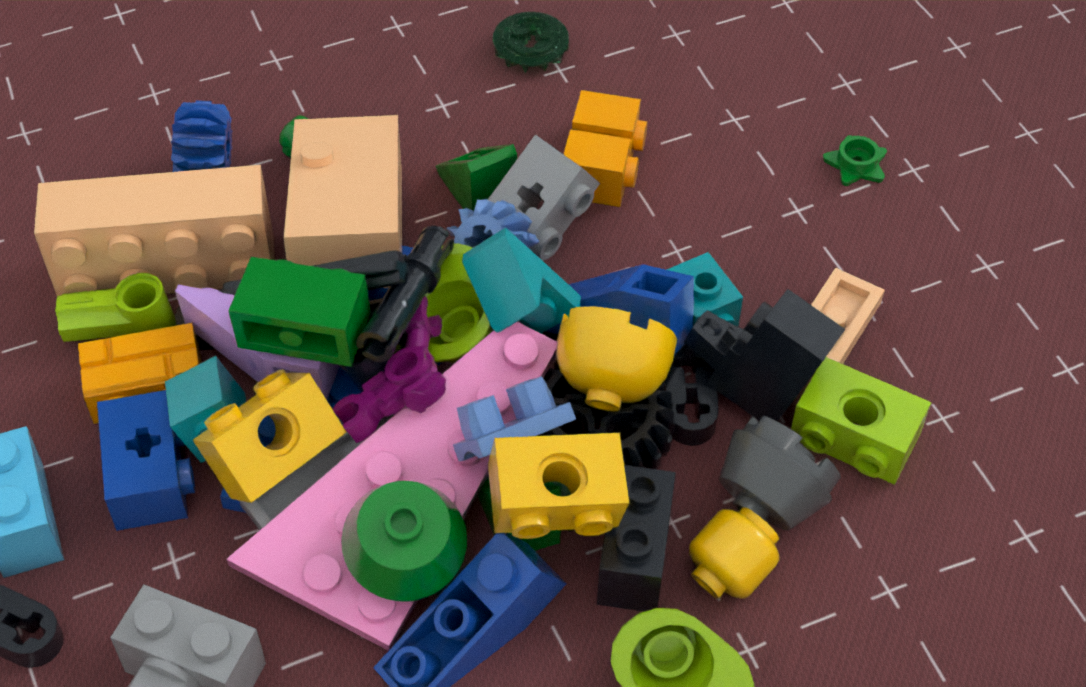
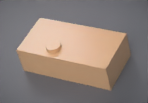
(343, 189)

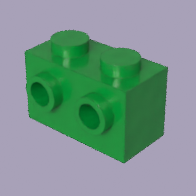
(300, 311)

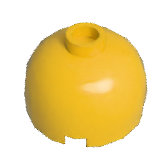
(611, 357)

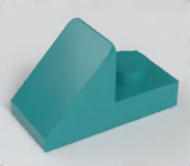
(517, 284)

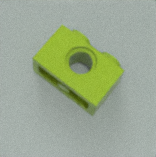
(846, 396)

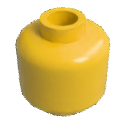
(734, 553)

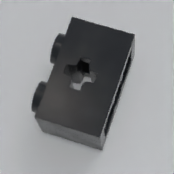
(636, 548)

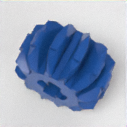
(201, 136)

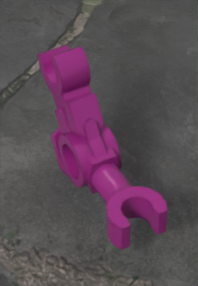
(407, 381)

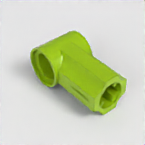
(130, 308)

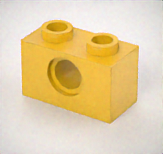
(302, 425)
(582, 462)

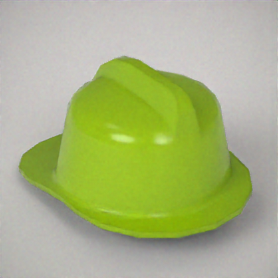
(459, 308)
(675, 651)

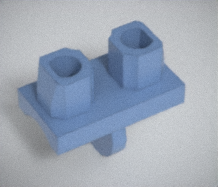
(533, 411)

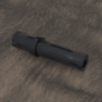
(403, 300)

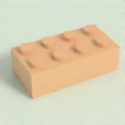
(174, 225)

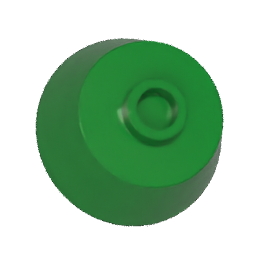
(404, 541)

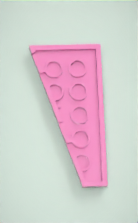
(302, 545)

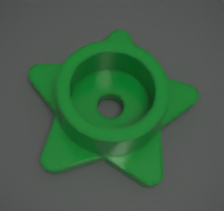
(861, 149)

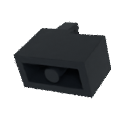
(769, 358)

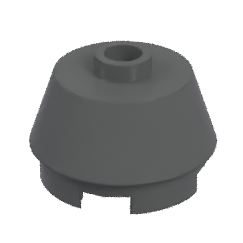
(776, 474)

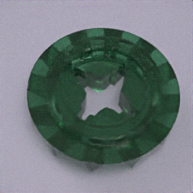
(516, 30)

